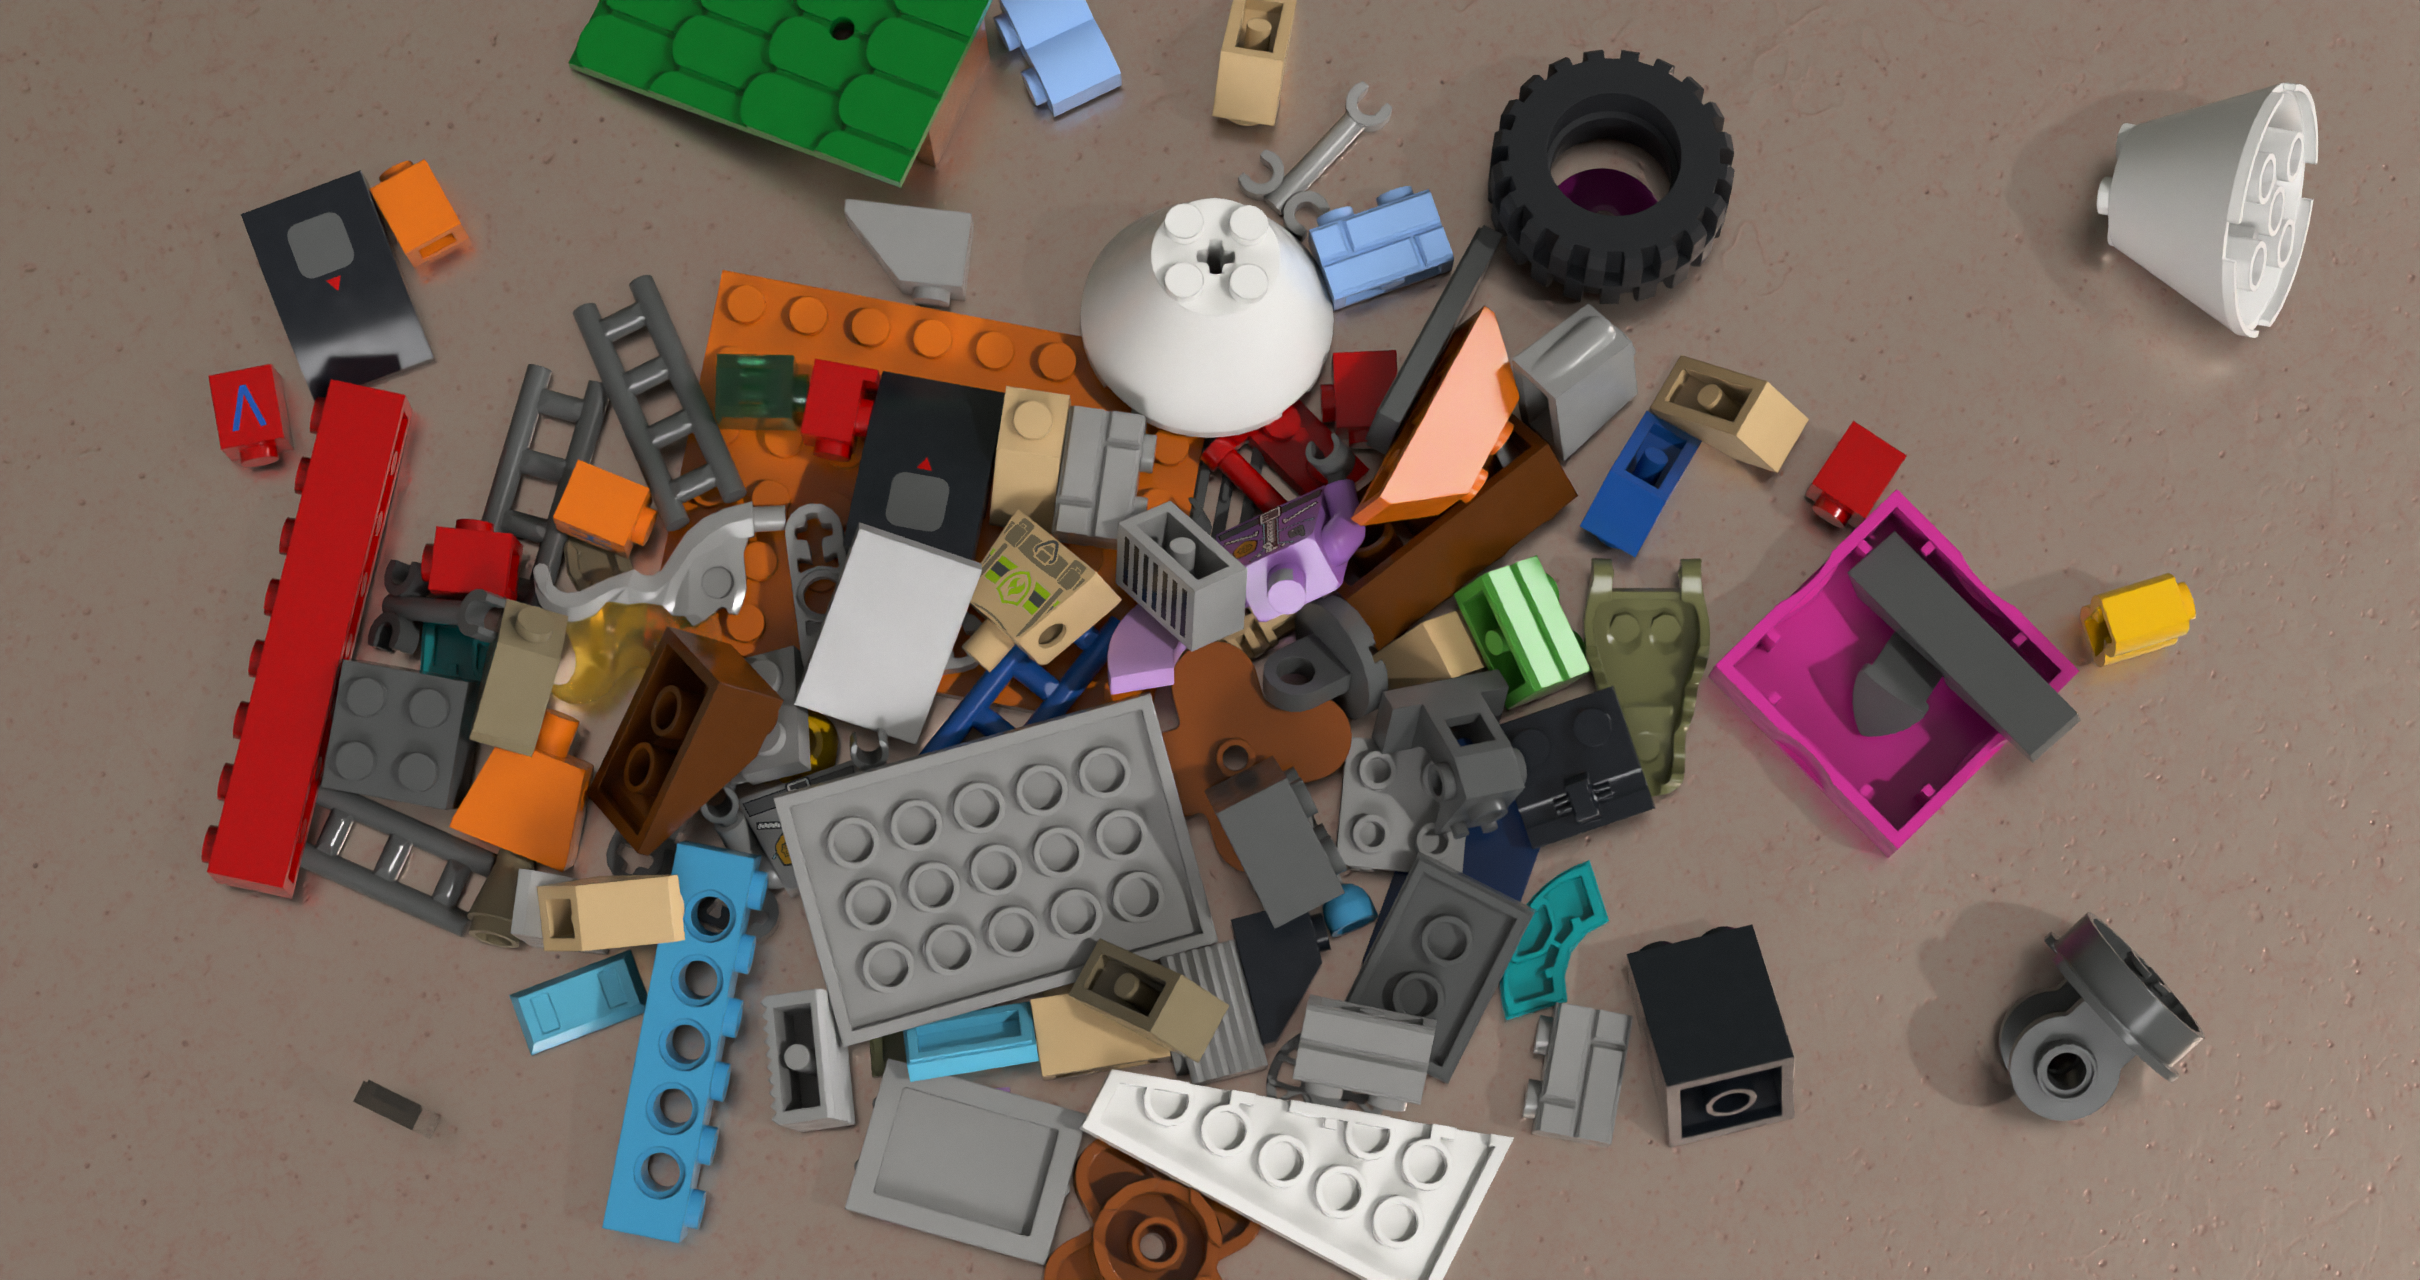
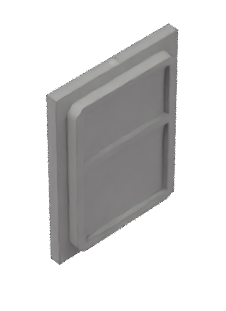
(966, 1163)

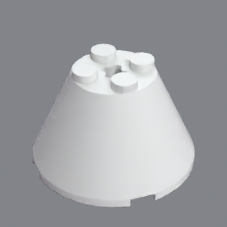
(2218, 201)
(1207, 318)

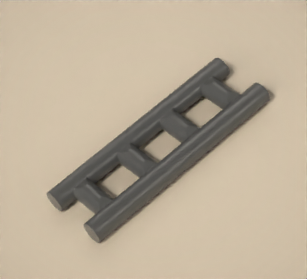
(693, 418)
(519, 459)
(403, 834)

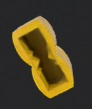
(2137, 619)

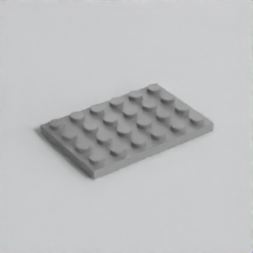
(994, 867)

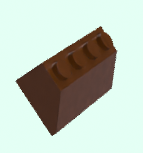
(1420, 562)

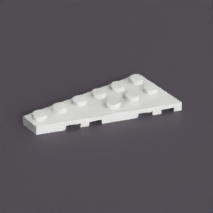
(1337, 1181)

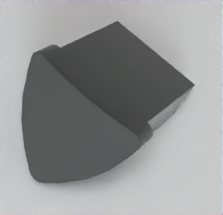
(1893, 689)

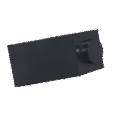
(1279, 966)

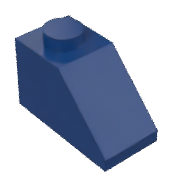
(1640, 484)

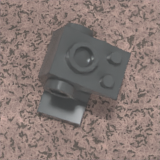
(1470, 780)

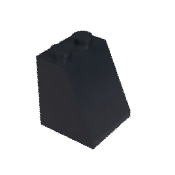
(1712, 1034)

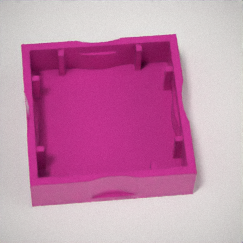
(1801, 670)

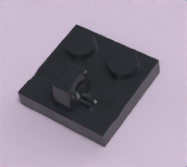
(1577, 768)

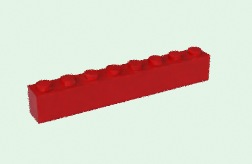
(310, 632)

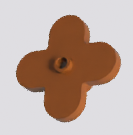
(1225, 707)
(1133, 1201)

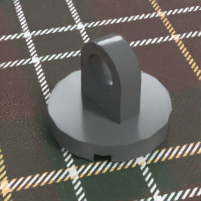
(1334, 657)

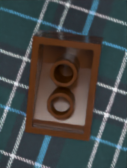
(682, 737)

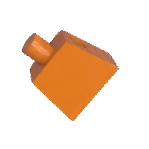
(534, 801)

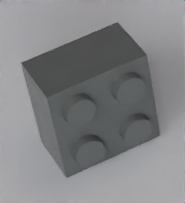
(402, 735)
(1271, 834)

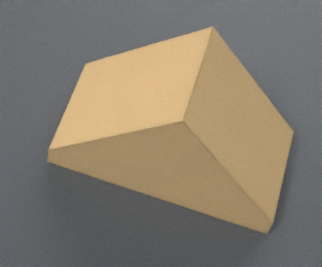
(1432, 653)

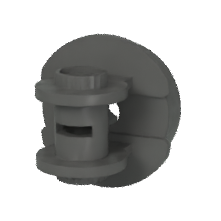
(2075, 1037)

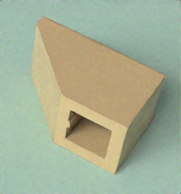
(611, 912)

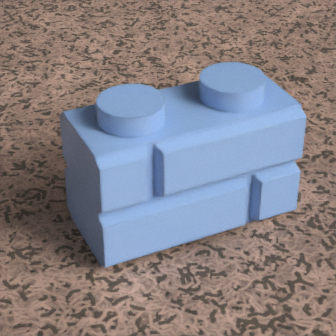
(1380, 246)

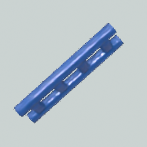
(1055, 693)

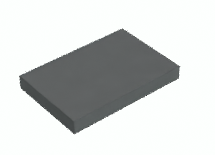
(1442, 955)

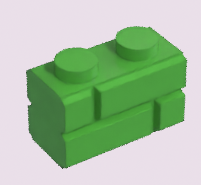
(1523, 630)

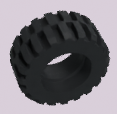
(1627, 104)

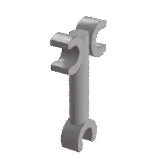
(1289, 193)

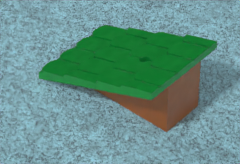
(821, 76)

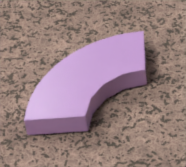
(1141, 654)

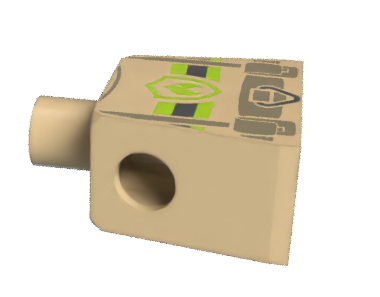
(1034, 596)

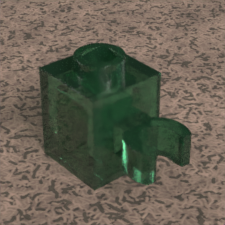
(759, 392)

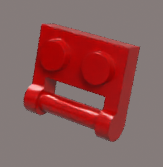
(1284, 450)

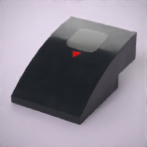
(338, 285)
(928, 463)

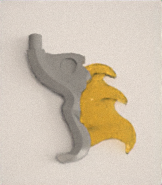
(625, 616)

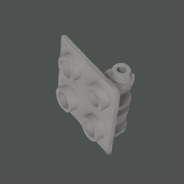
(1390, 811)

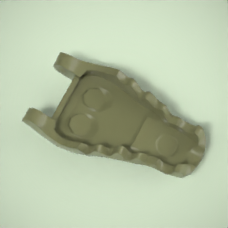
(1655, 655)

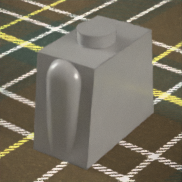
(1575, 380)

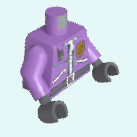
(1301, 545)

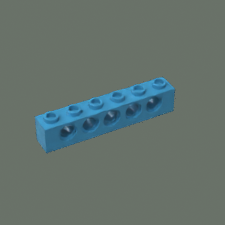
(635, 1200)

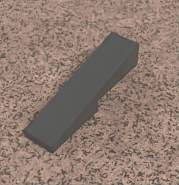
(1962, 647)

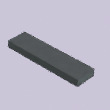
(1433, 339)

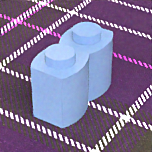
(1063, 51)

